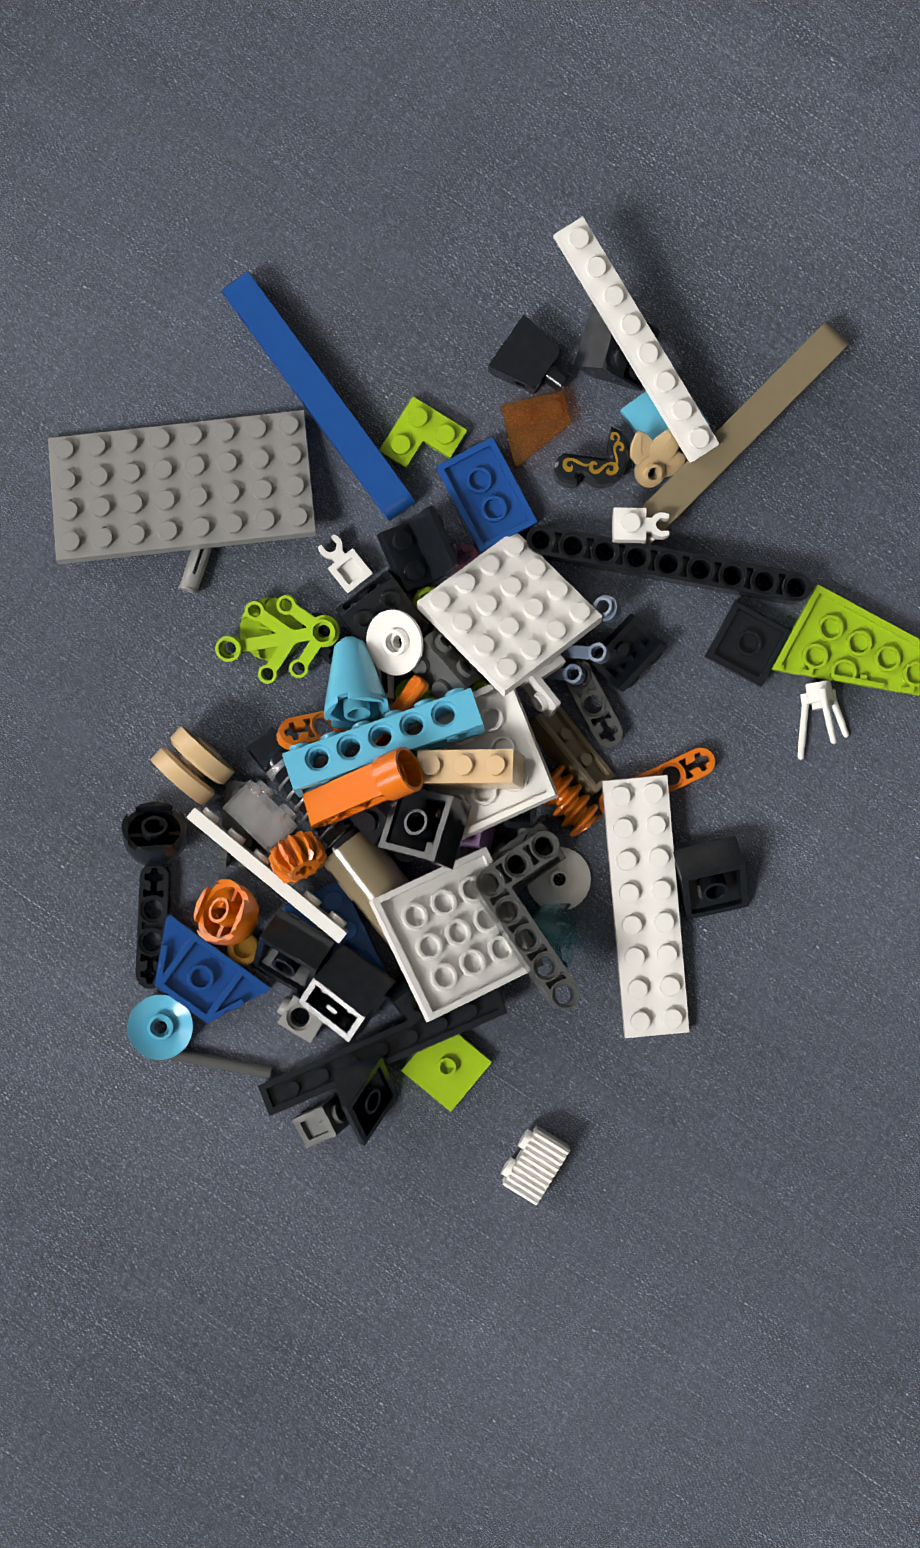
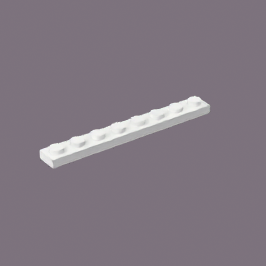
(636, 339)

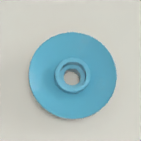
(142, 1027)

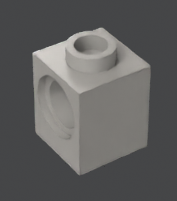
(305, 1031)

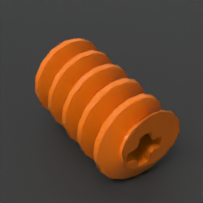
(570, 804)

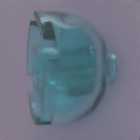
(559, 929)

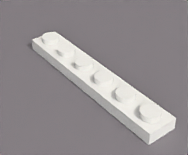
(258, 863)

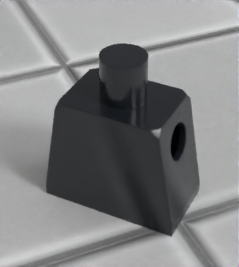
(528, 359)

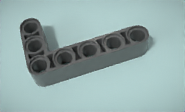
(523, 921)

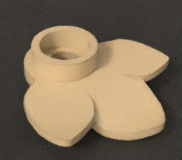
(659, 454)

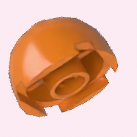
(226, 913)

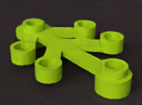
(284, 638)

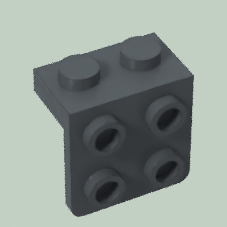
(444, 666)

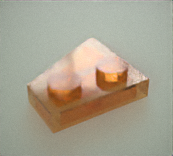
(534, 423)

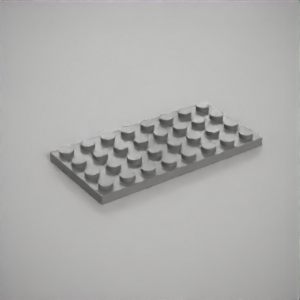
(181, 487)

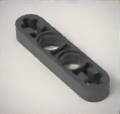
(592, 687)

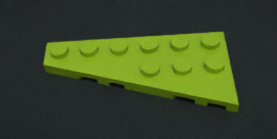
(850, 646)

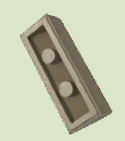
(569, 747)

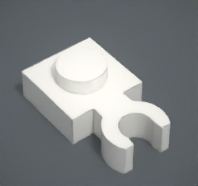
(632, 525)
(348, 567)

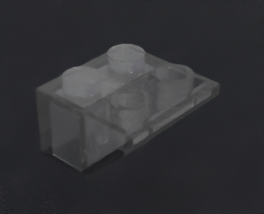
(261, 815)

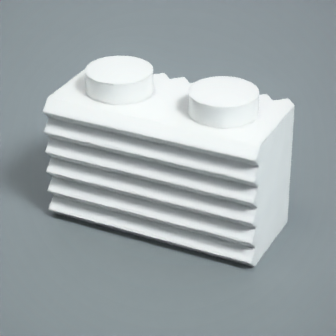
(535, 1164)

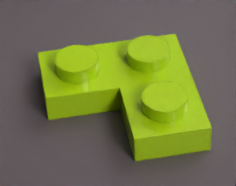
(418, 426)

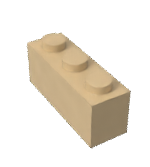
(472, 769)

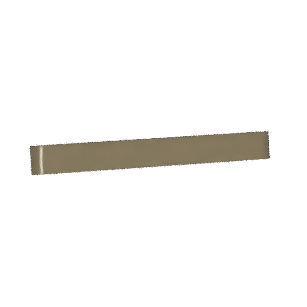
(747, 424)

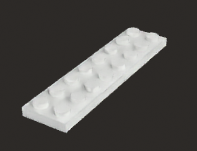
(645, 906)

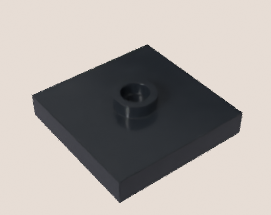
(748, 643)

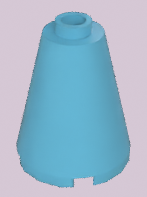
(353, 686)

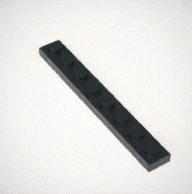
(389, 1044)

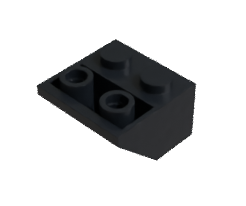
(602, 356)
(347, 992)

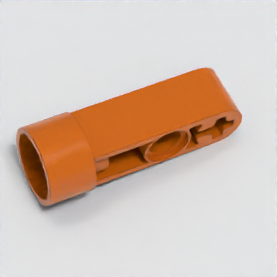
(385, 779)

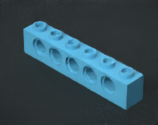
(434, 736)

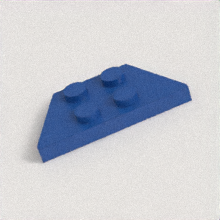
(201, 974)

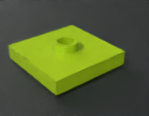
(447, 1069)

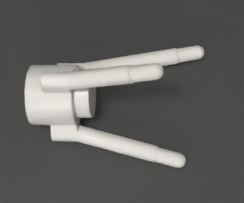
(821, 697)

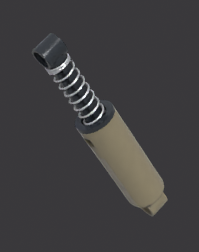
(356, 864)

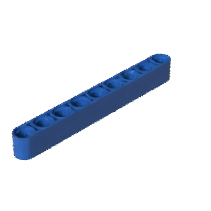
(318, 396)

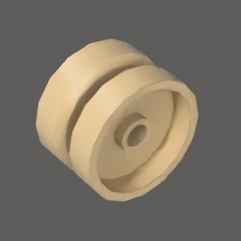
(189, 769)

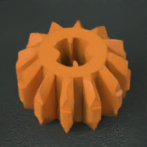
(297, 856)

